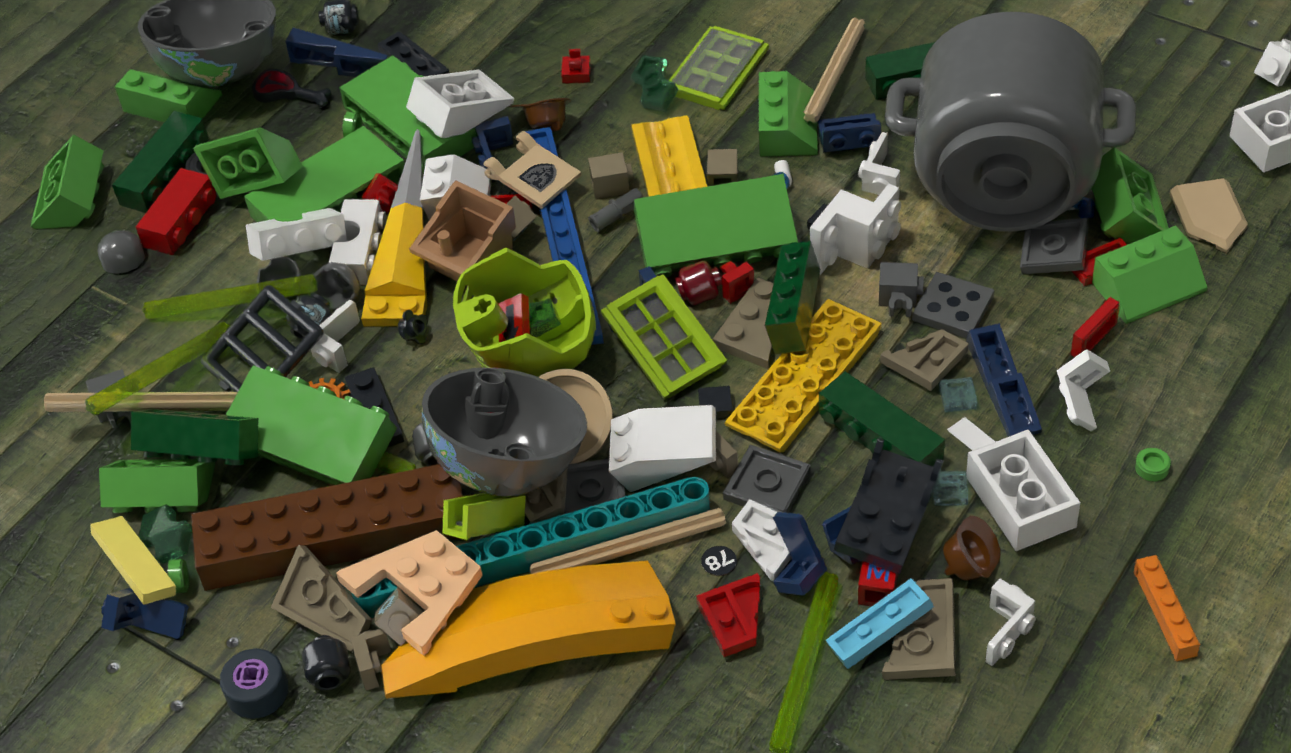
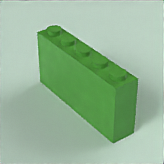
(382, 99)
(327, 179)
(715, 224)
(313, 427)

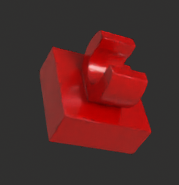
(575, 67)
(382, 190)
(736, 280)

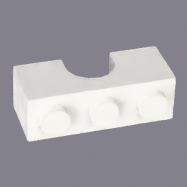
(363, 232)
(279, 239)

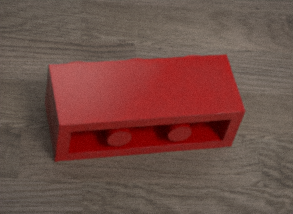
(176, 211)

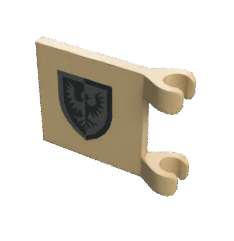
(535, 175)

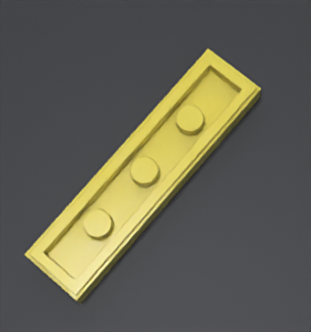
(133, 560)

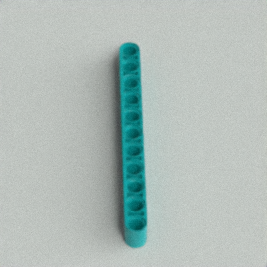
(569, 533)

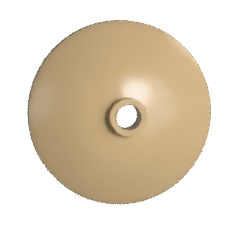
(593, 402)

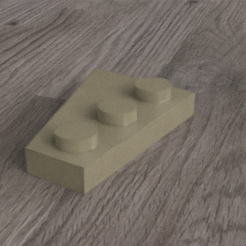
(745, 329)
(318, 600)
(928, 643)

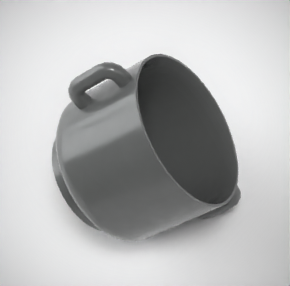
(1010, 119)

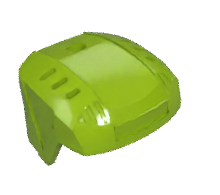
(510, 274)

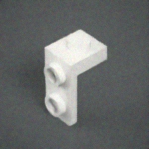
(1275, 62)
(873, 173)
(327, 349)
(1074, 379)
(1018, 609)

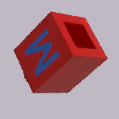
(875, 584)

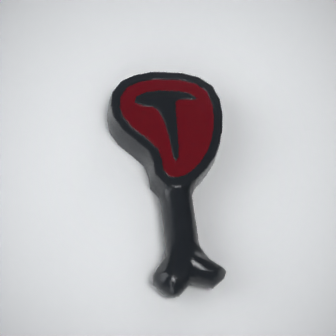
(278, 84)

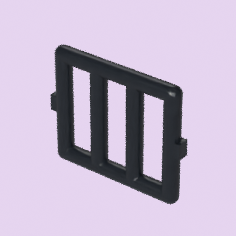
(250, 315)

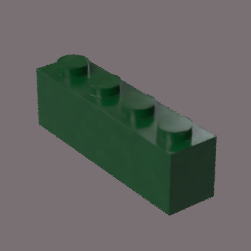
(887, 68)
(159, 161)
(792, 298)
(869, 416)
(194, 435)

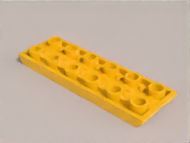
(668, 156)
(791, 387)

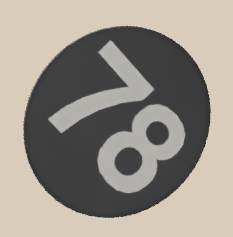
(718, 560)

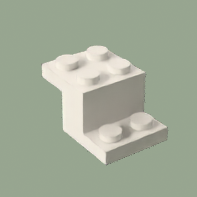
(856, 228)

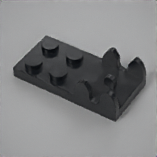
(887, 509)

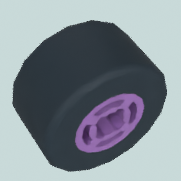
(254, 683)

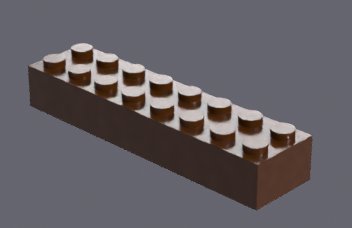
(332, 522)

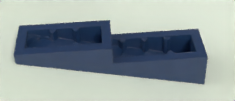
(319, 50)
(1002, 381)

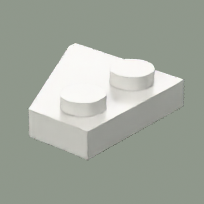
(761, 538)

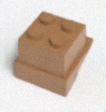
(464, 230)

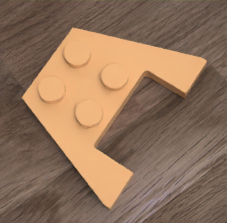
(426, 570)

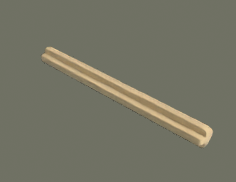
(834, 70)
(145, 400)
(634, 542)

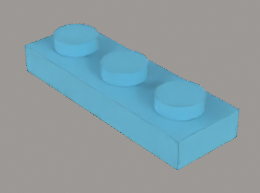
(879, 623)

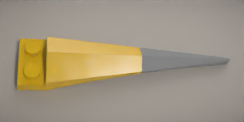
(397, 275)

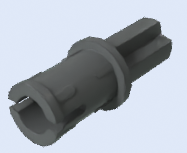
(614, 211)

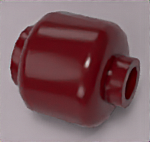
(698, 282)

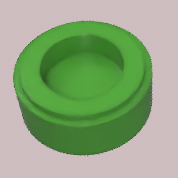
(351, 122)
(1152, 464)
(179, 574)

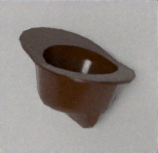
(545, 113)
(972, 550)

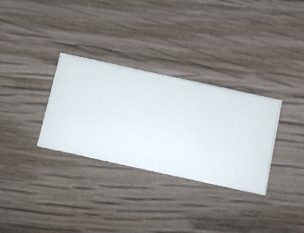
(970, 434)

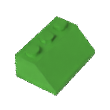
(159, 95)
(782, 116)
(247, 161)
(68, 185)
(1127, 199)
(1150, 274)
(155, 484)

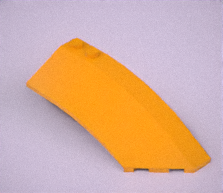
(537, 623)

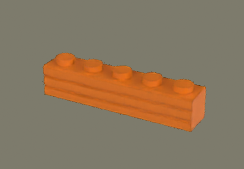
(1166, 608)

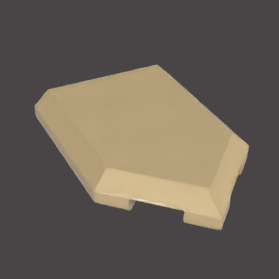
(1209, 212)

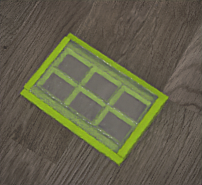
(718, 67)
(663, 336)

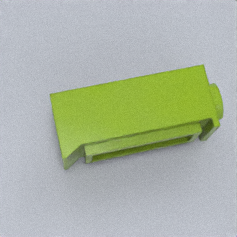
(482, 514)

